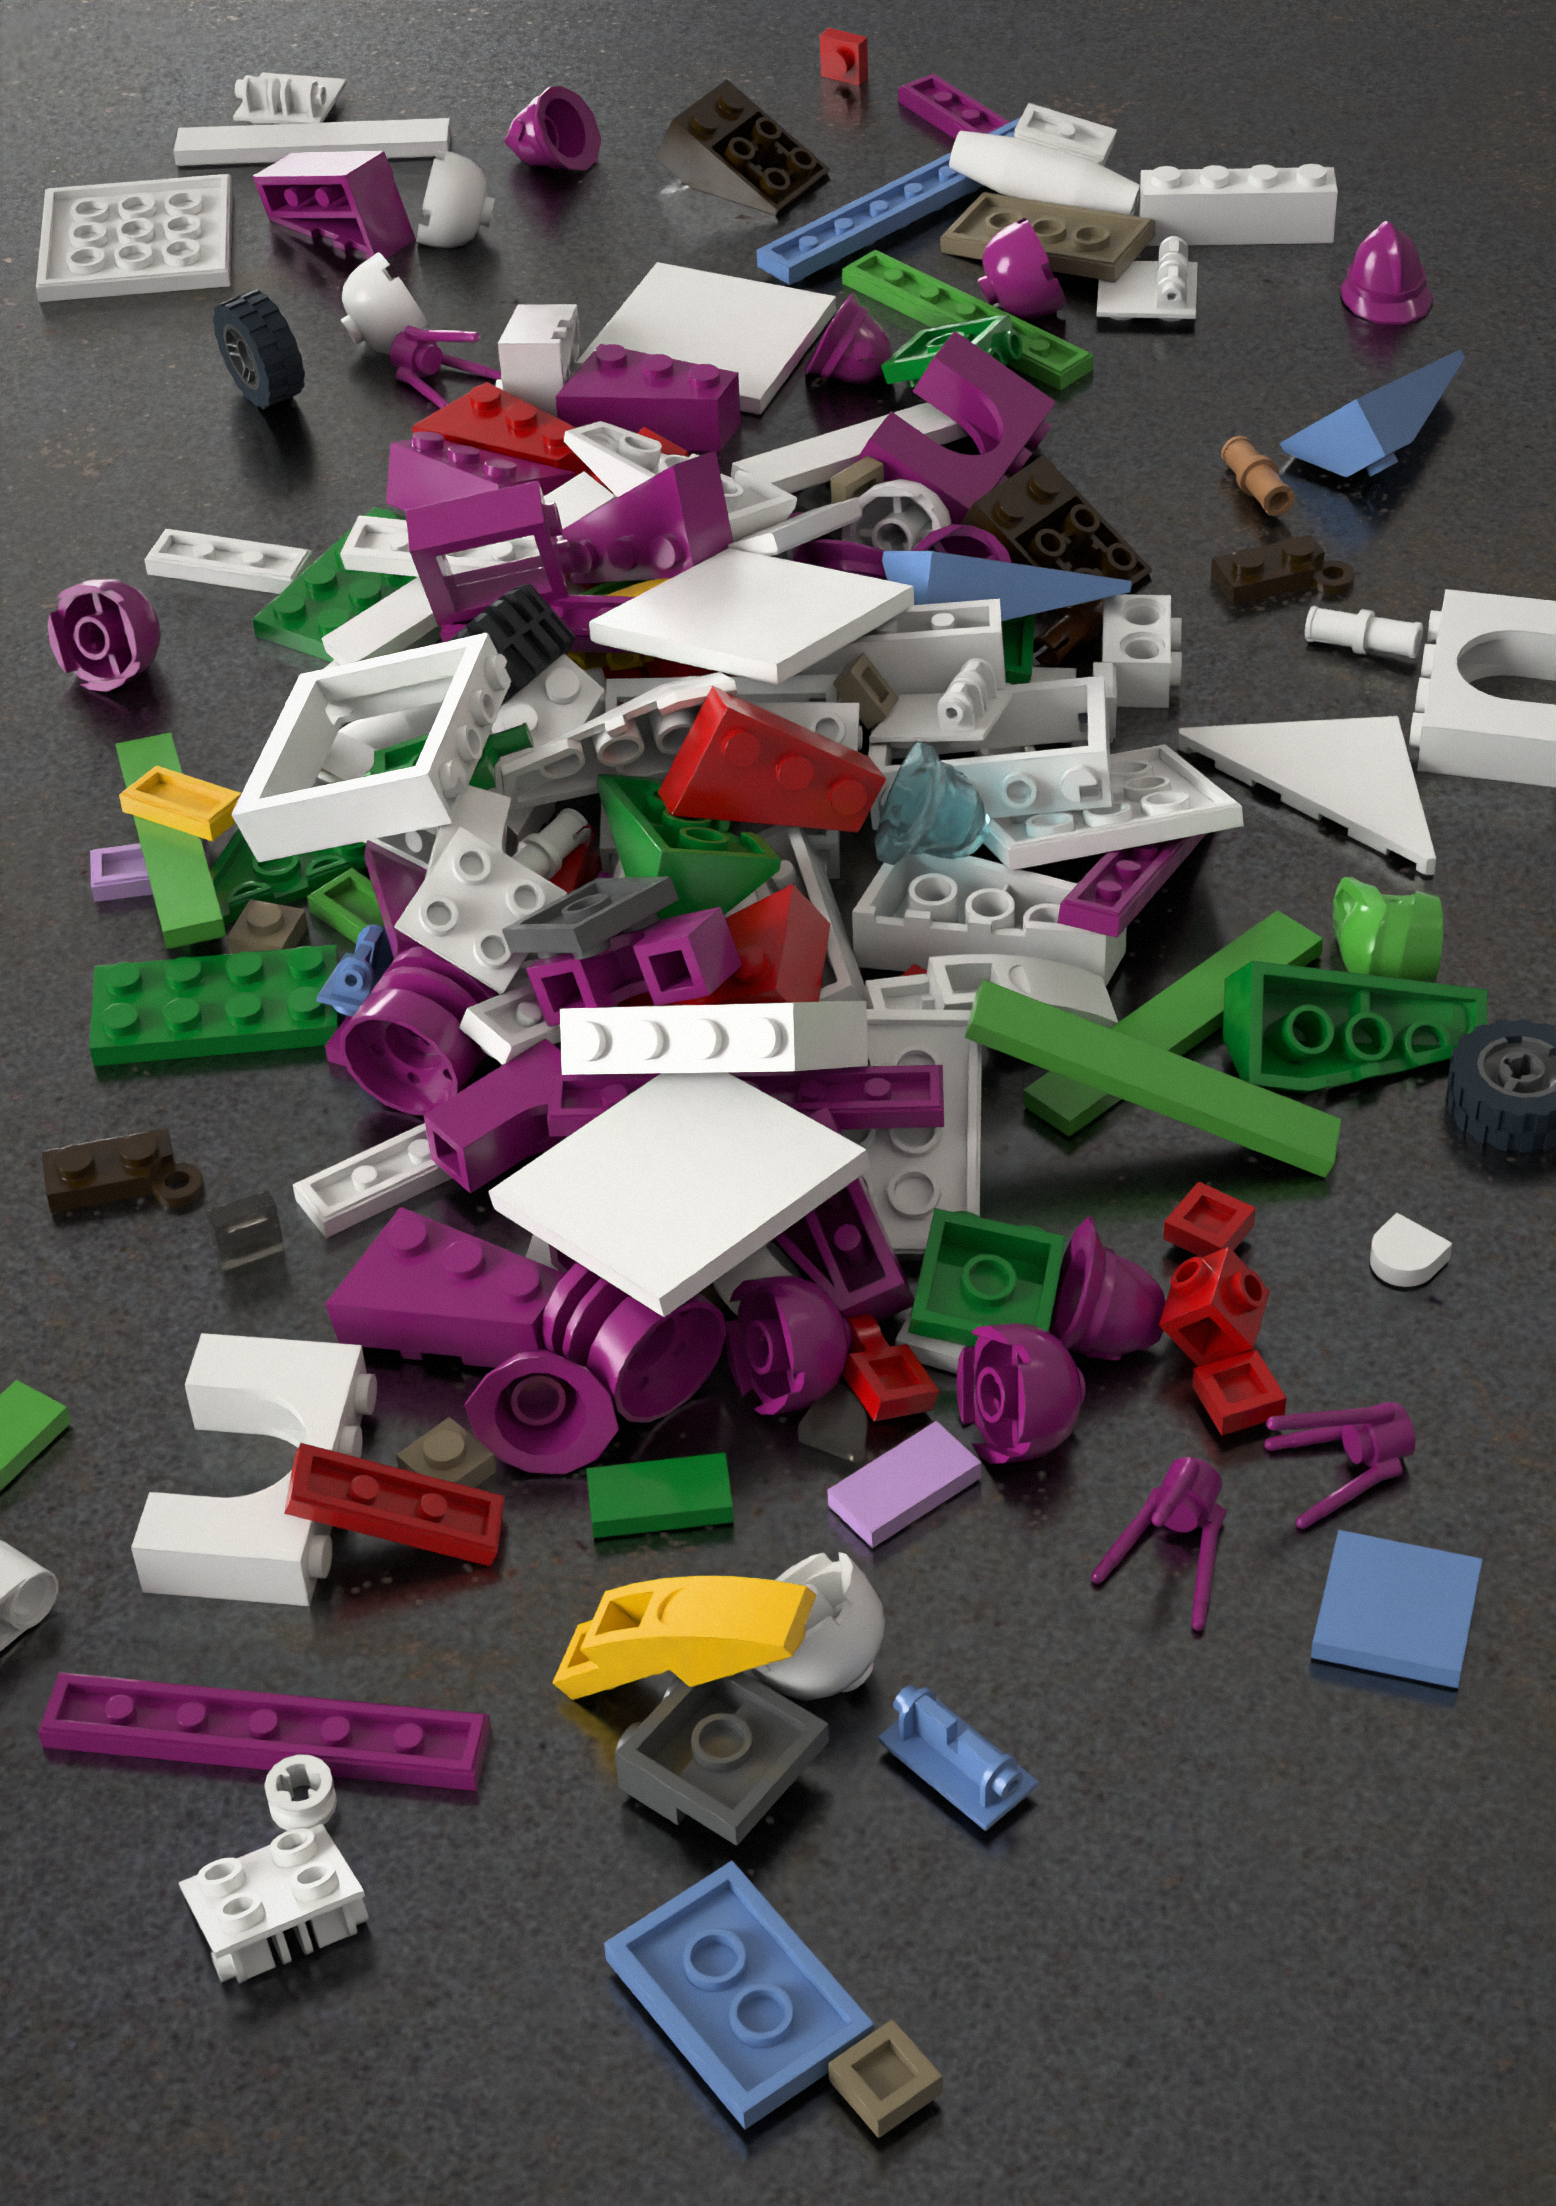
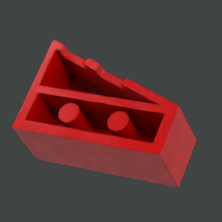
(504, 425)
(767, 771)
(780, 953)

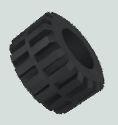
(524, 633)

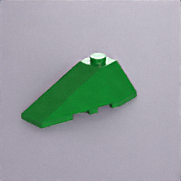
(699, 854)
(1339, 1024)

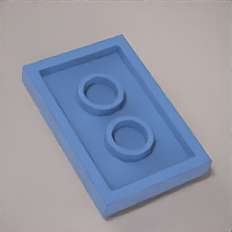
(738, 1993)

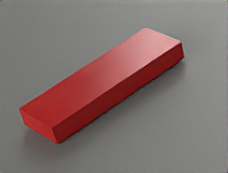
(395, 1504)

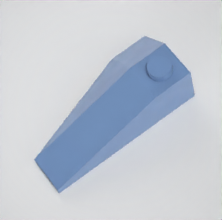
(1375, 424)
(1020, 587)

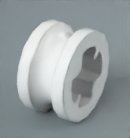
(297, 1772)

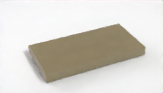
(1073, 237)

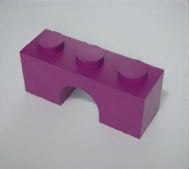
(670, 959)

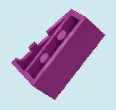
(339, 197)
(672, 397)
(438, 470)
(654, 527)
(442, 1295)

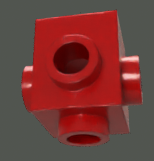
(1214, 1307)

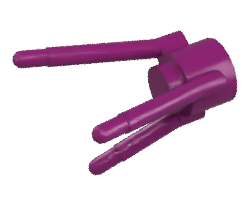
(418, 355)
(1369, 1435)
(1182, 1504)

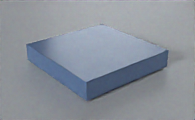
(1397, 1608)

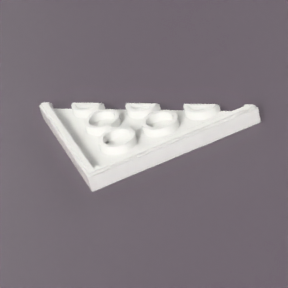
(1330, 768)

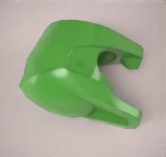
(1388, 932)

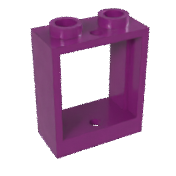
(481, 522)

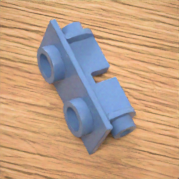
(358, 972)
(955, 1758)

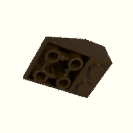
(738, 152)
(1053, 526)

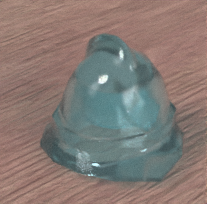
(930, 811)

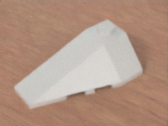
(628, 459)
(628, 741)

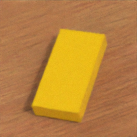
(181, 803)

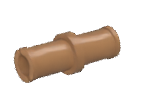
(1257, 476)

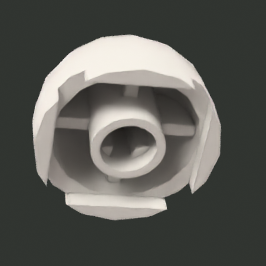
(454, 202)
(378, 306)
(897, 516)
(840, 1632)

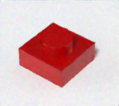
(844, 56)
(1208, 1221)
(1239, 1392)

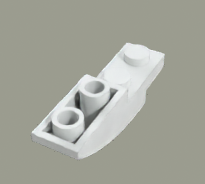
(954, 980)

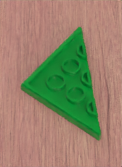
(279, 881)

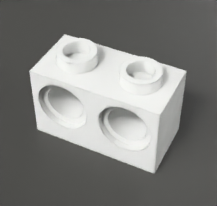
(1139, 643)

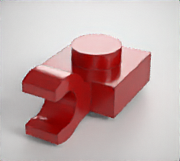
(886, 1377)

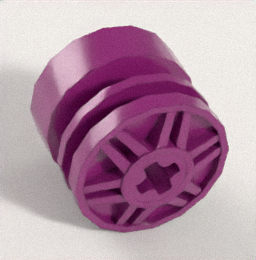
(407, 1033)
(633, 1351)

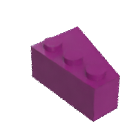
(848, 1250)

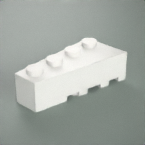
(971, 907)

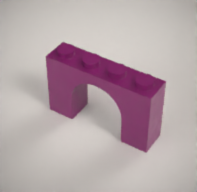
(984, 399)
(498, 1123)

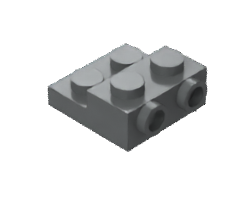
(718, 1753)

